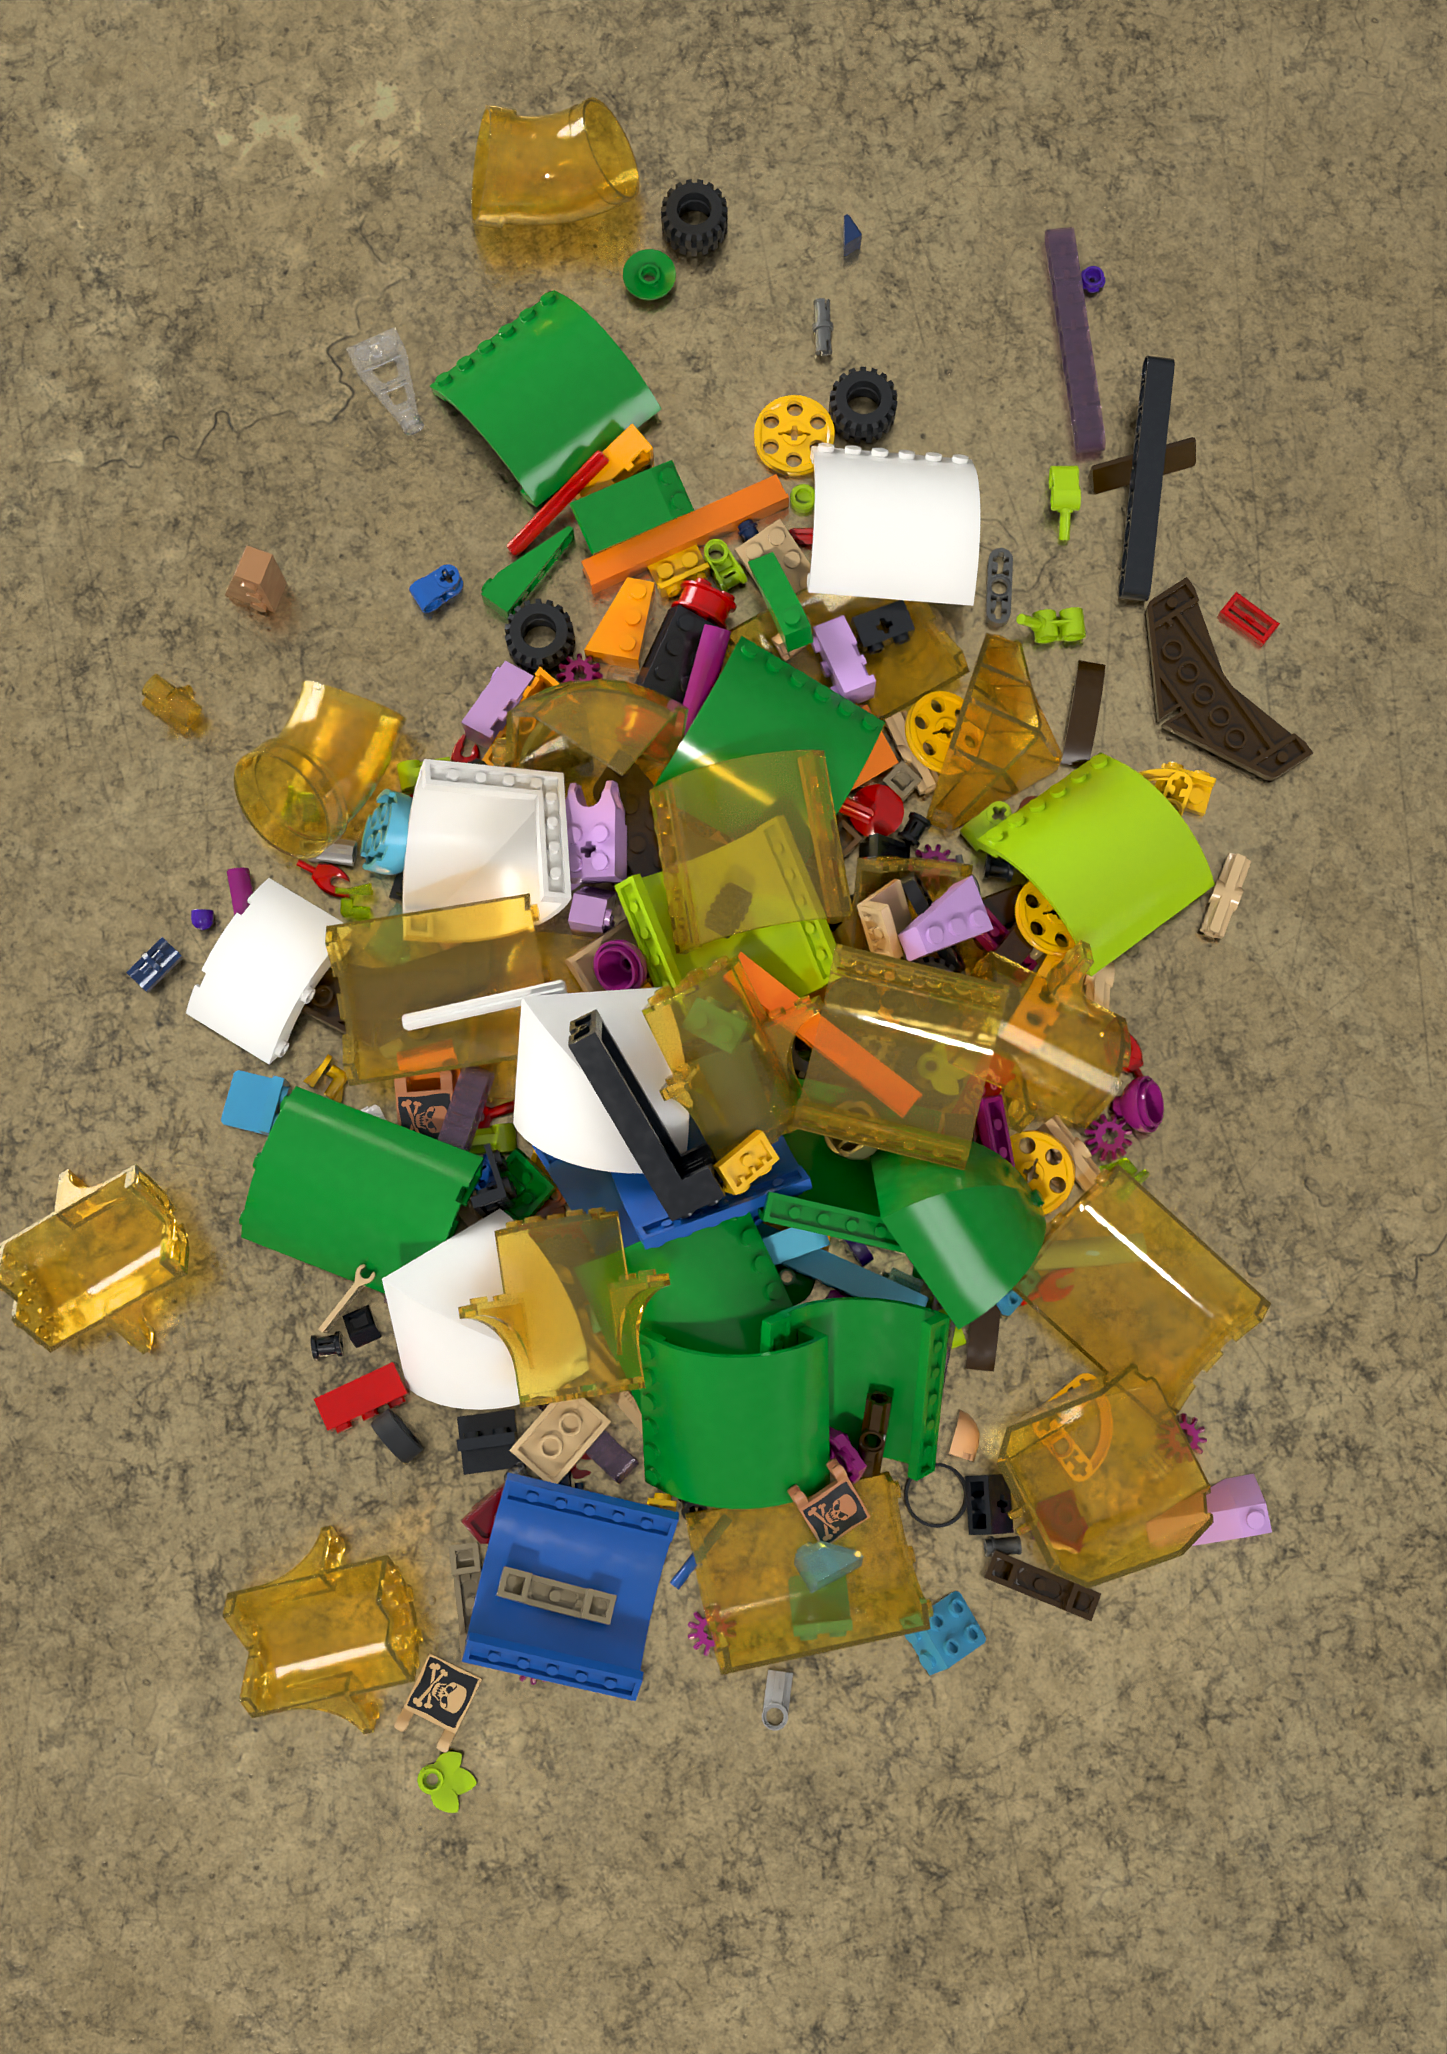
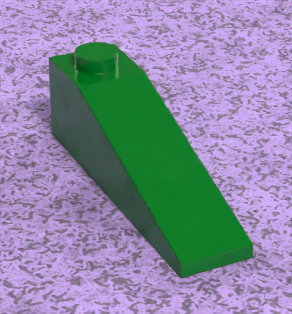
(519, 579)
(781, 602)

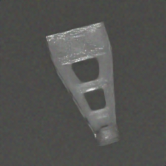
(377, 352)

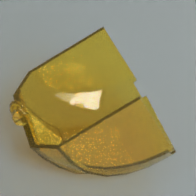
(591, 726)
(1106, 1479)

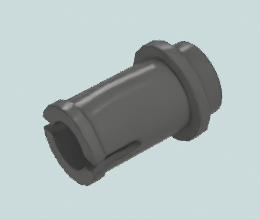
(1005, 1545)

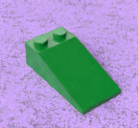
(631, 507)

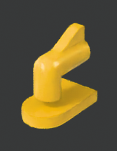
(335, 1088)

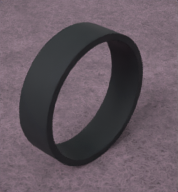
(960, 1513)

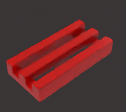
(1243, 627)

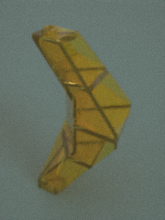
(998, 739)

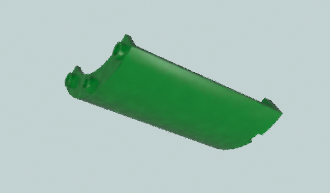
(353, 1189)

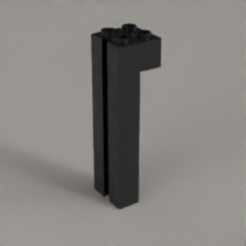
(679, 1180)

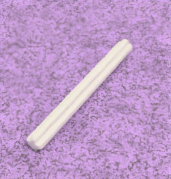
(479, 1005)

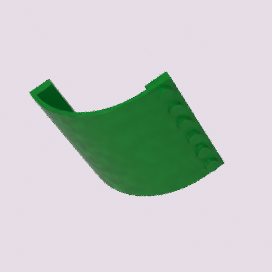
(548, 393)
(773, 707)
(841, 1196)
(716, 1290)
(873, 1349)
(735, 1424)

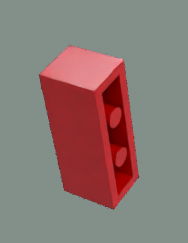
(362, 1398)

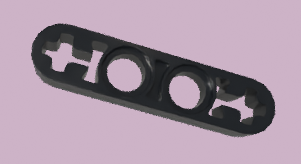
(921, 902)

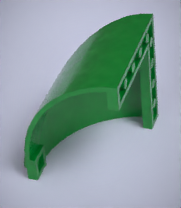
(962, 1229)

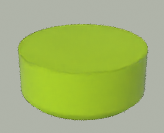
(802, 498)

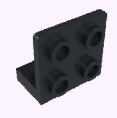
(489, 1199)

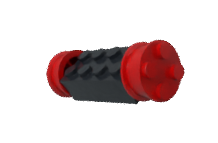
(677, 641)

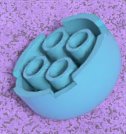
(387, 849)

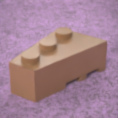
(257, 580)

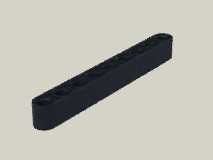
(1146, 478)

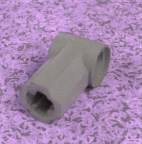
(341, 852)
(777, 1696)

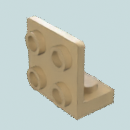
(883, 917)

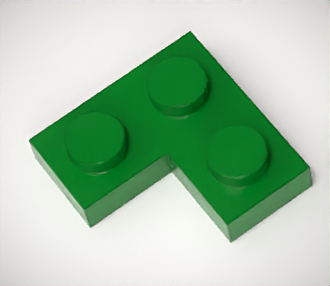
(531, 1183)

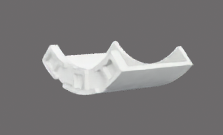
(263, 971)

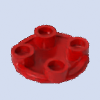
(887, 807)

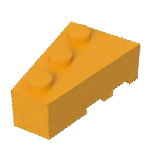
(627, 457)
(624, 627)

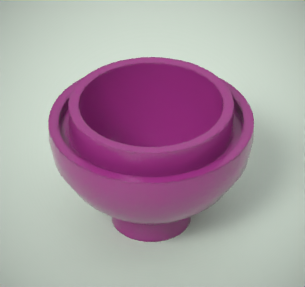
(620, 965)
(1140, 1104)

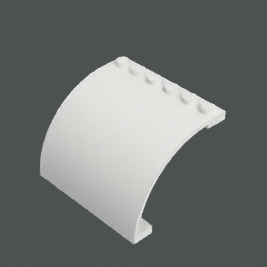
(895, 525)

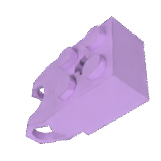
(596, 828)

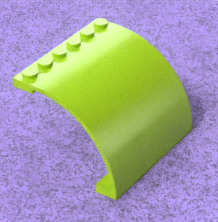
(1104, 855)
(790, 952)

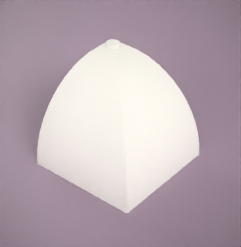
(486, 837)
(555, 1099)
(440, 1354)

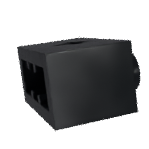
(891, 616)
(988, 1505)

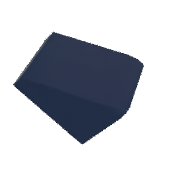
(851, 236)

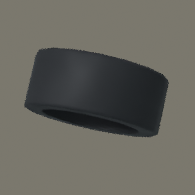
(396, 1436)

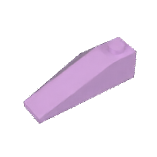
(1236, 1510)

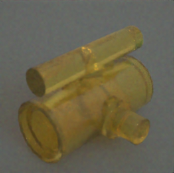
(171, 703)

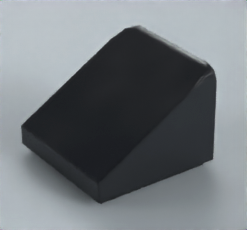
(361, 1326)

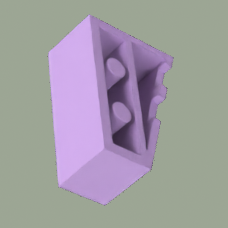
(842, 660)
(491, 708)
(592, 912)
(948, 921)

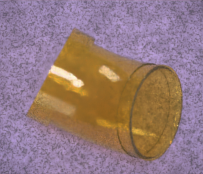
(550, 166)
(317, 769)

